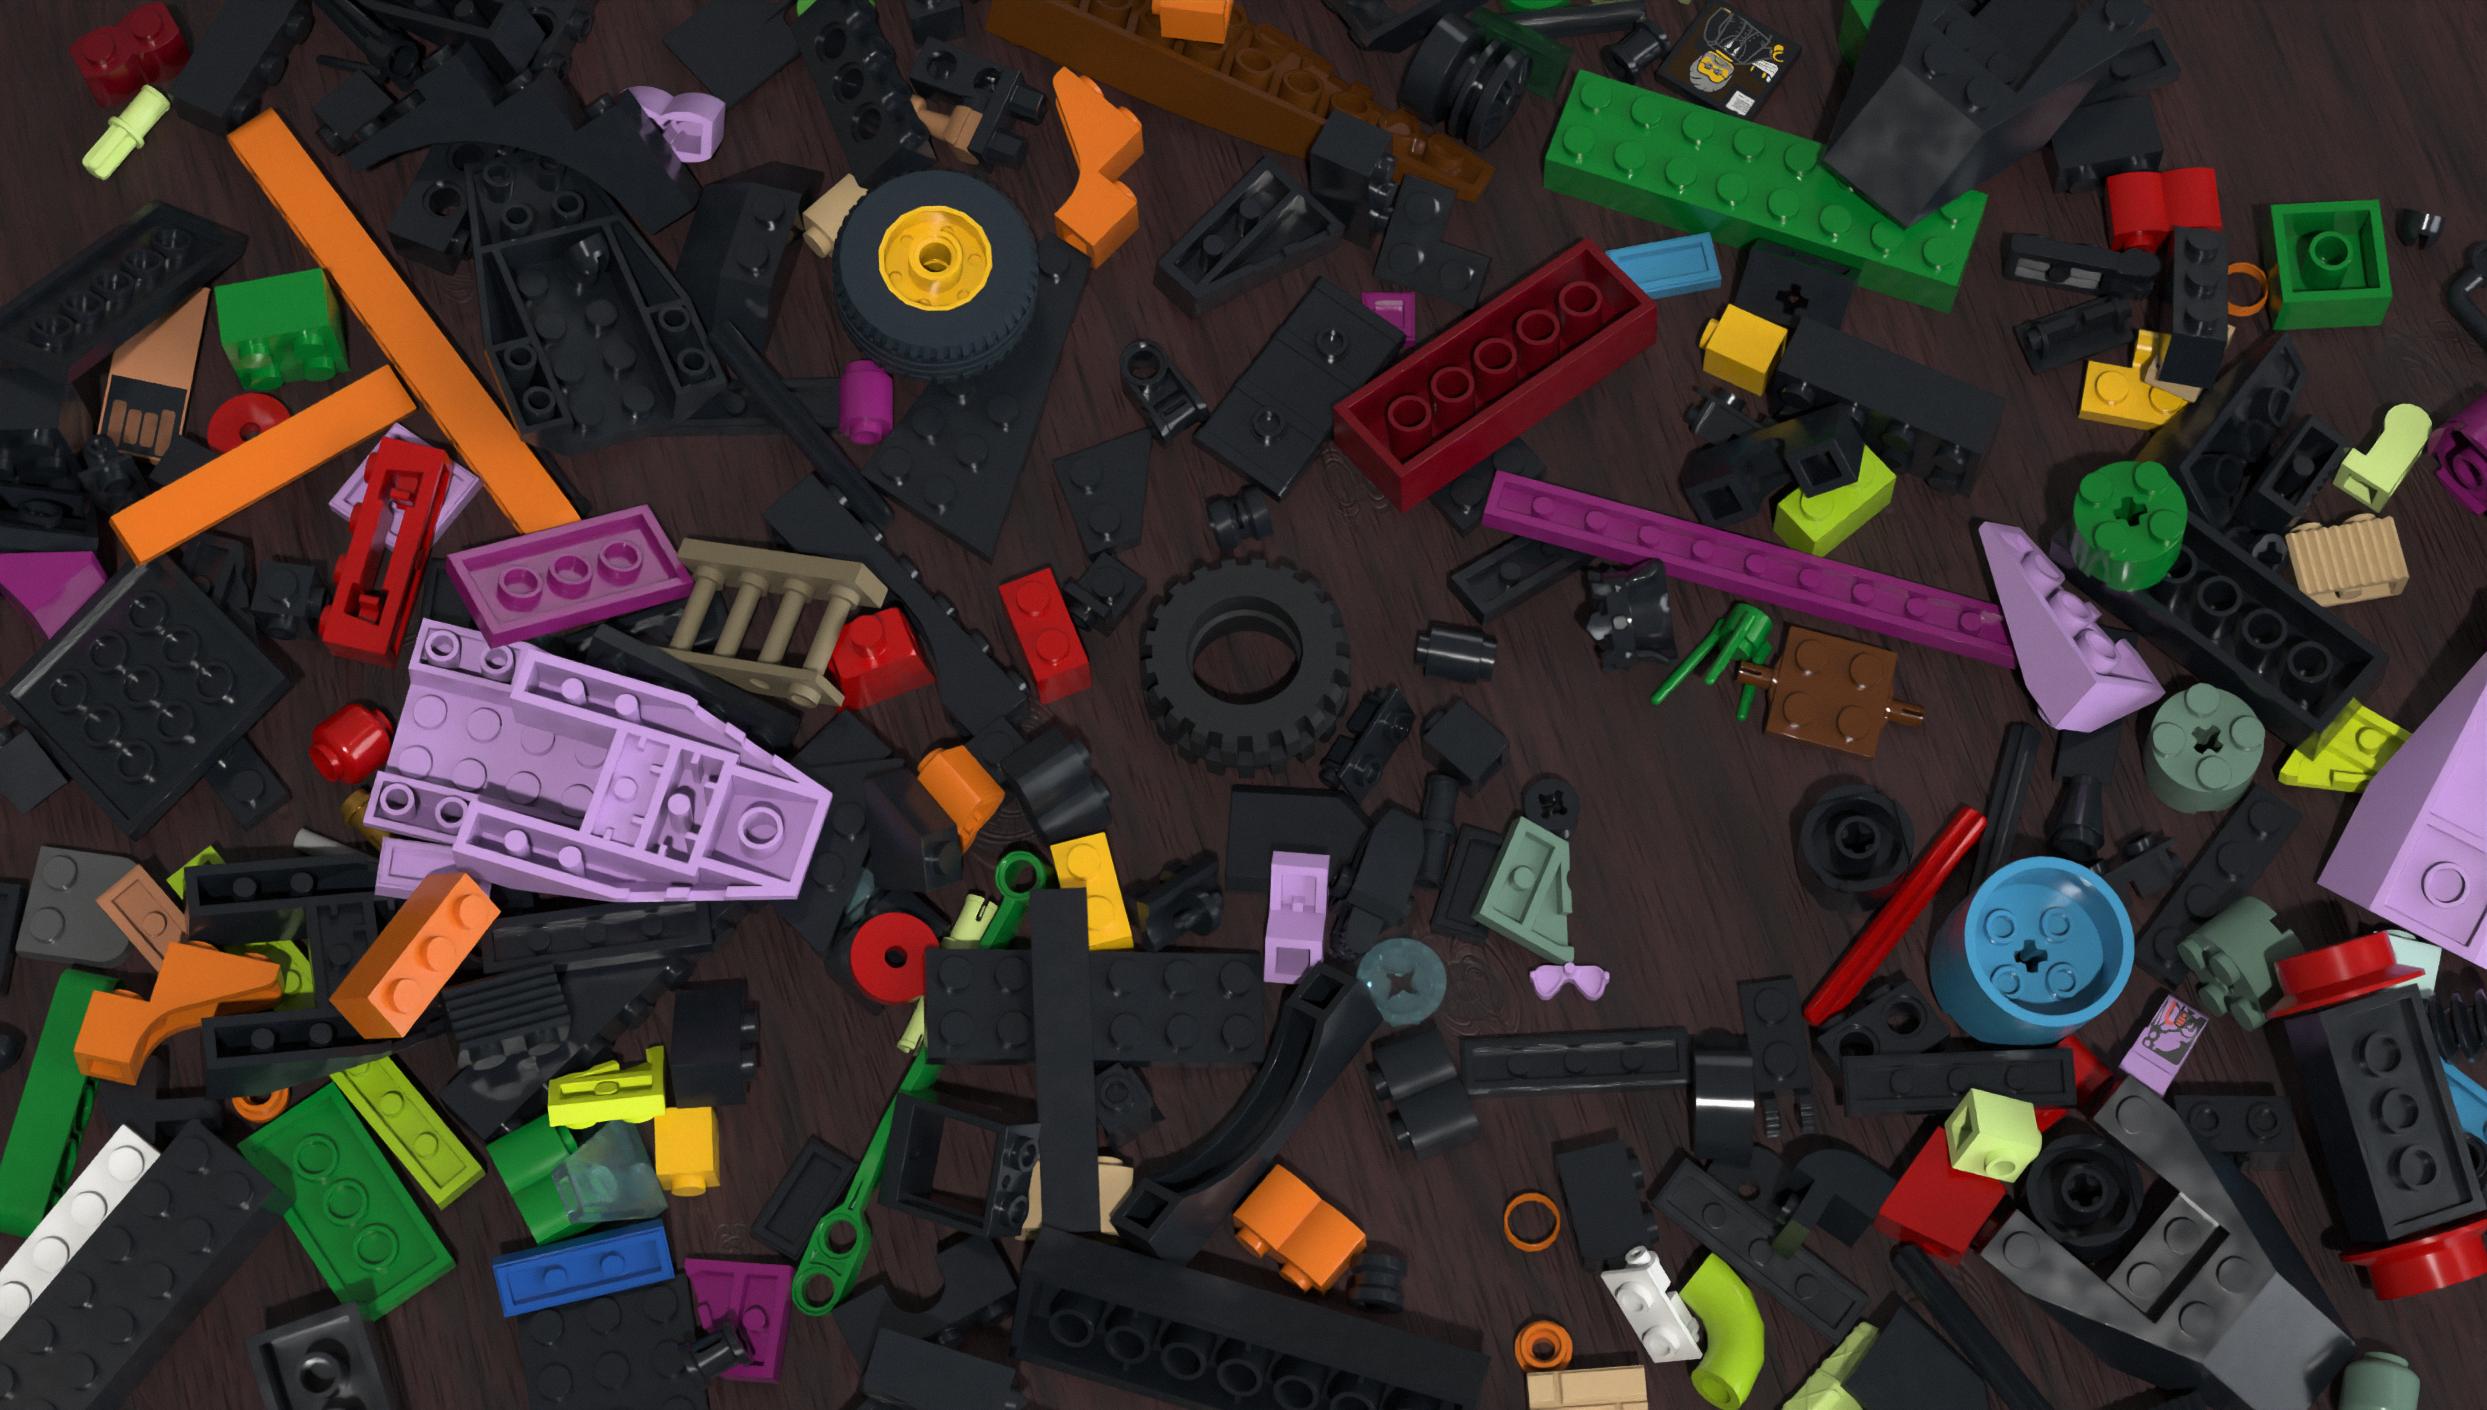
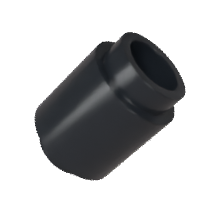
(1456, 654)

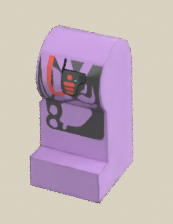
(2163, 1046)

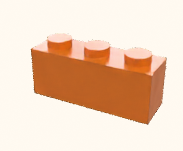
(414, 955)

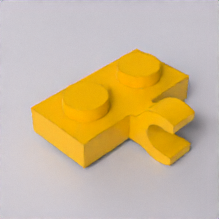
(2123, 398)

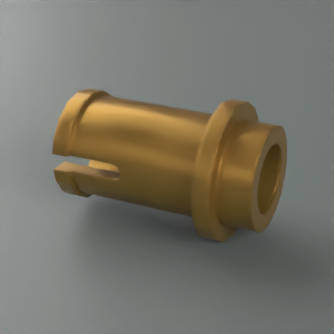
(354, 811)

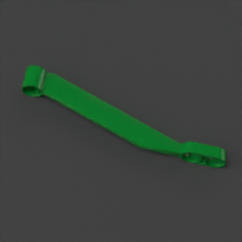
(845, 1267)

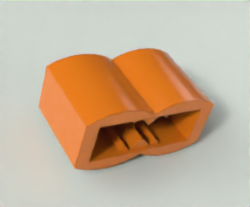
(961, 790)
(1297, 1231)

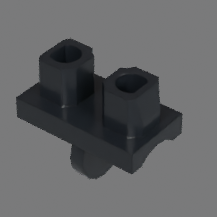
(1181, 903)

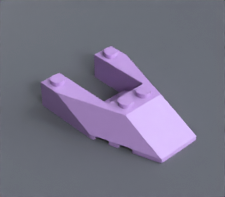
(675, 811)

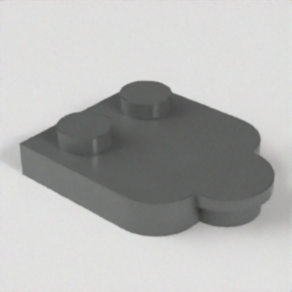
(61, 910)

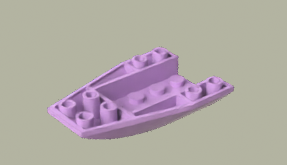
(464, 745)
(2422, 829)

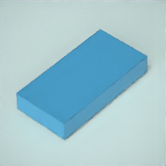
(1671, 265)

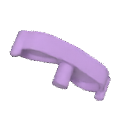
(1588, 980)

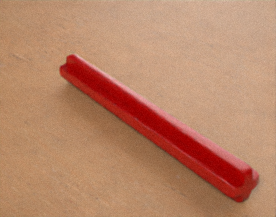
(1895, 917)

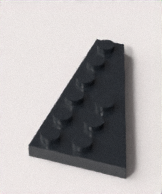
(970, 439)

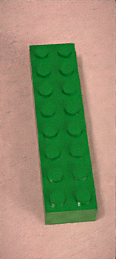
(1747, 183)

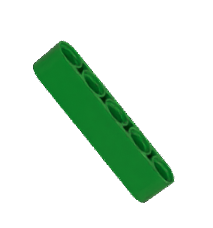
(51, 1110)

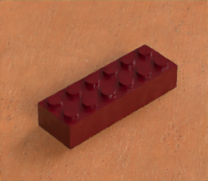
(1495, 374)

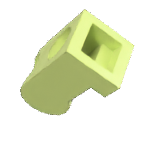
(2397, 448)

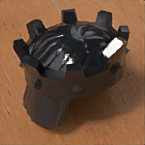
(1631, 616)

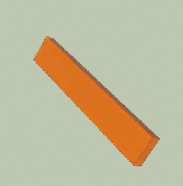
(262, 465)

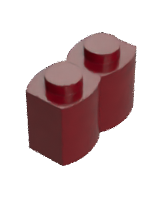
(134, 53)

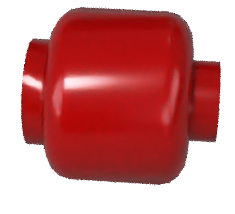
(351, 744)

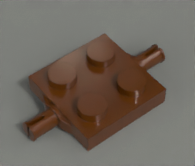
(1830, 694)

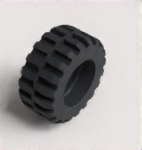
(1237, 601)

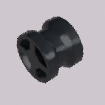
(1550, 818)
(1377, 1283)

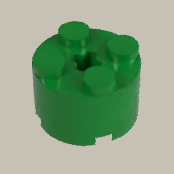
(2128, 524)

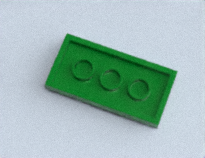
(348, 1203)

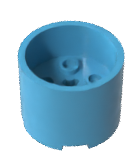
(2059, 922)

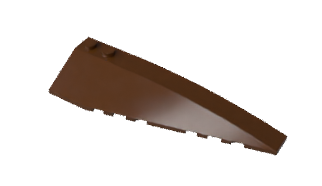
(1249, 87)

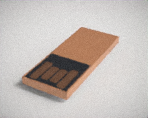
(153, 381)

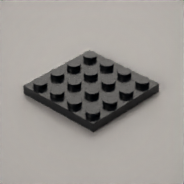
(143, 691)

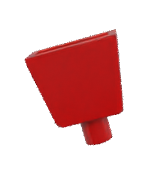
(877, 660)
(1941, 1205)

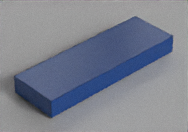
(583, 1267)

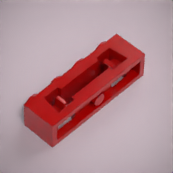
(379, 631)

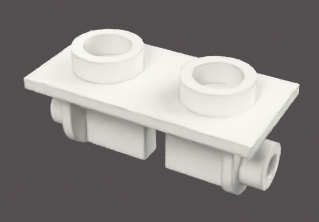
(1656, 1316)

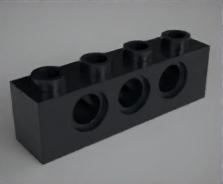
(862, 90)

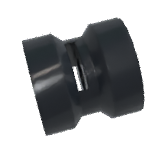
(1250, 513)

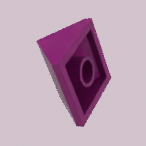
(49, 586)

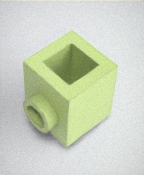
(1993, 1135)

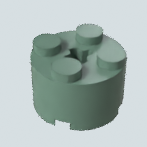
(2209, 721)
(2236, 959)

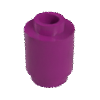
(865, 402)

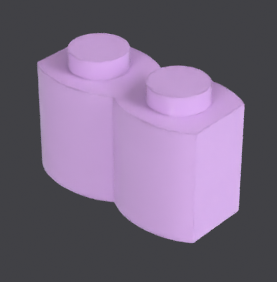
(687, 122)

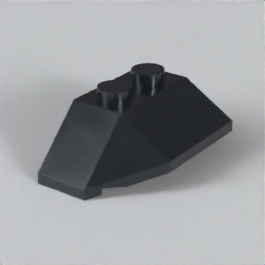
(747, 247)

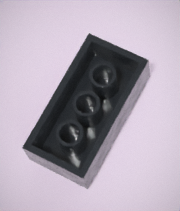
(1900, 408)

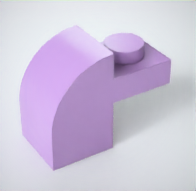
(1296, 916)

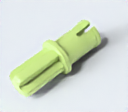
(126, 132)

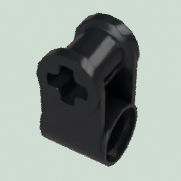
(1165, 401)

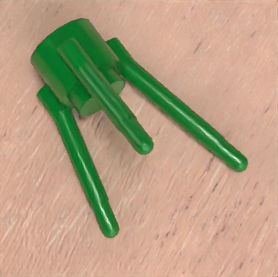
(1738, 638)

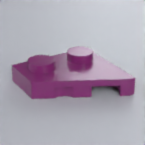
(757, 1300)

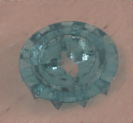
(1399, 957)

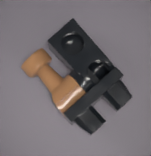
(985, 102)

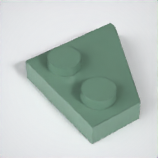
(1529, 892)

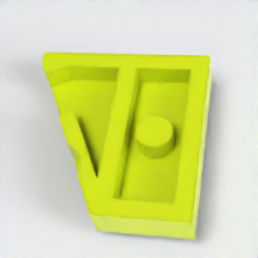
(2350, 757)
(610, 1094)

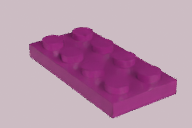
(568, 576)

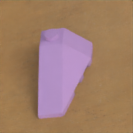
(2062, 652)

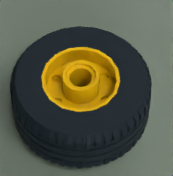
(935, 275)

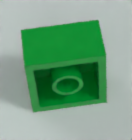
(2326, 264)
(282, 329)

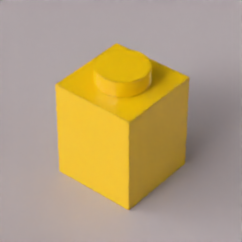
(1743, 349)
(687, 1150)

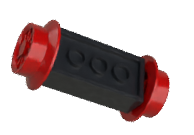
(2384, 1116)

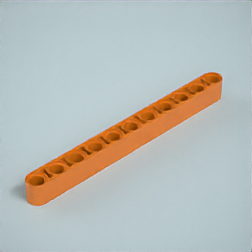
(400, 326)

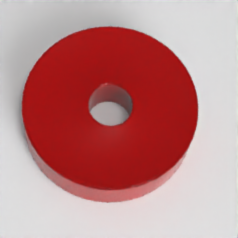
(241, 416)
(868, 964)

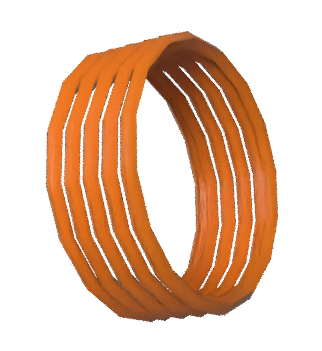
(2259, 275)
(1531, 1197)

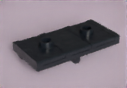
(1283, 404)

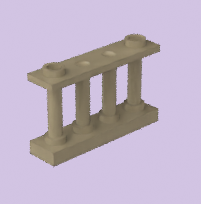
(756, 574)

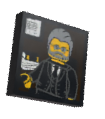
(1728, 62)

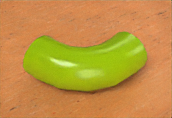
(1732, 1331)

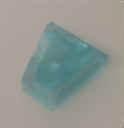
(609, 1178)

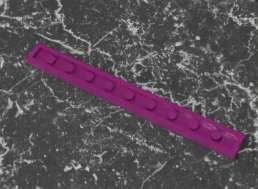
(1751, 568)

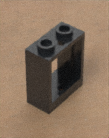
(910, 1176)

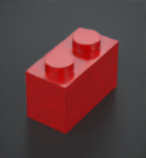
(1045, 636)

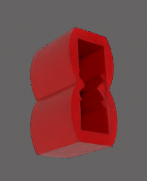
(2148, 204)

